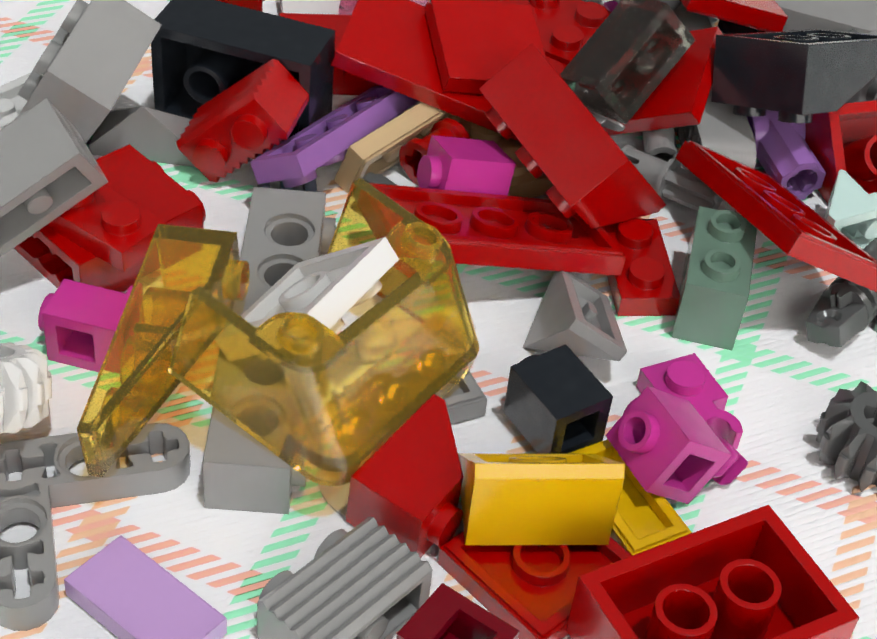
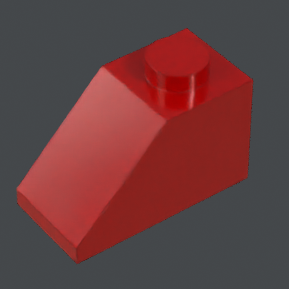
(412, 481)

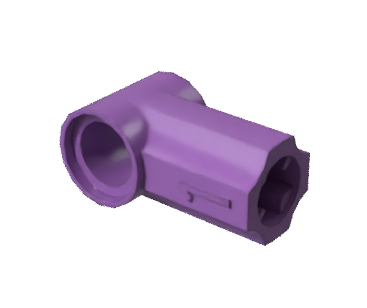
(786, 154)

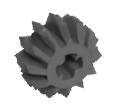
(850, 435)

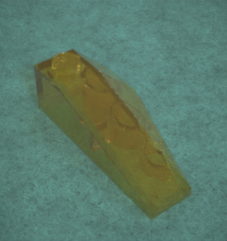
(136, 366)

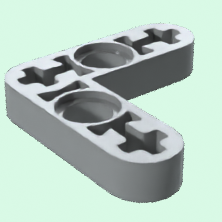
(36, 495)

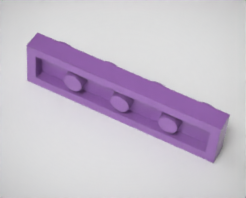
(329, 137)

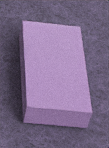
(140, 598)

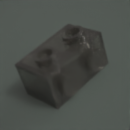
(627, 58)

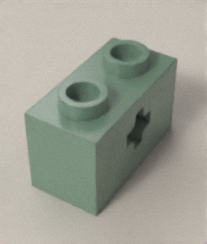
(715, 278)

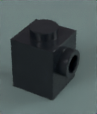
(557, 402)

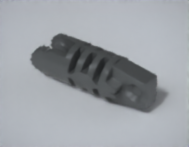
(842, 310)

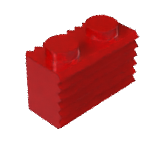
(243, 121)

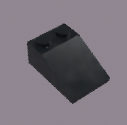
(791, 71)

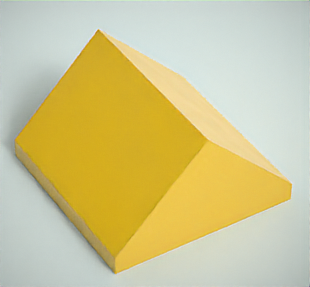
(539, 498)

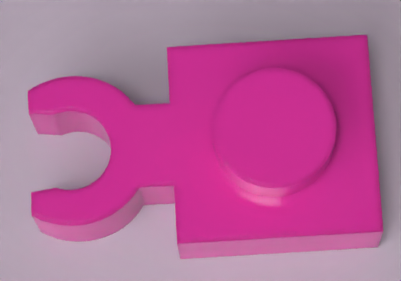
(692, 381)

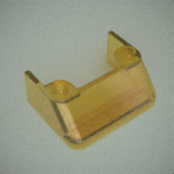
(329, 396)

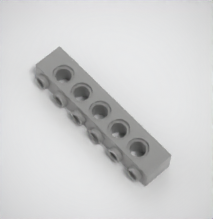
(279, 233)

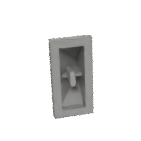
(146, 130)
(577, 317)

